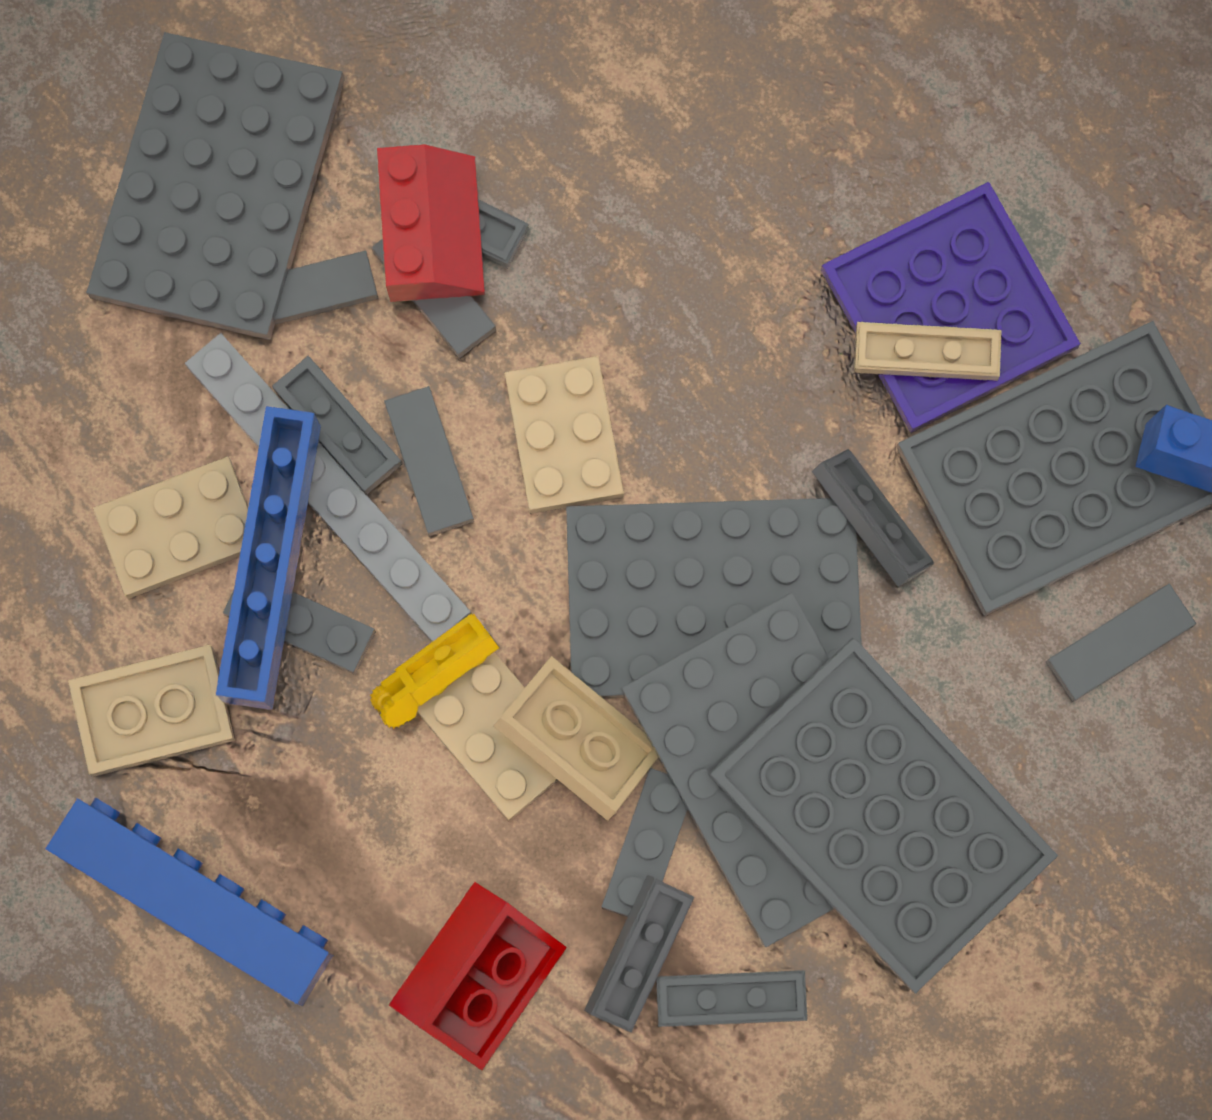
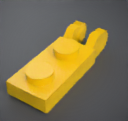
(432, 671)

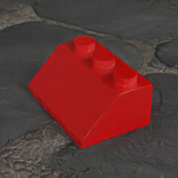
(430, 223)
(478, 975)

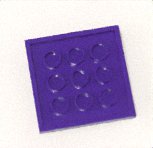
(960, 271)

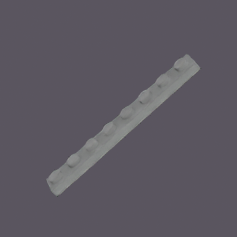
(336, 497)

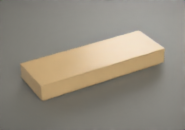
(927, 351)

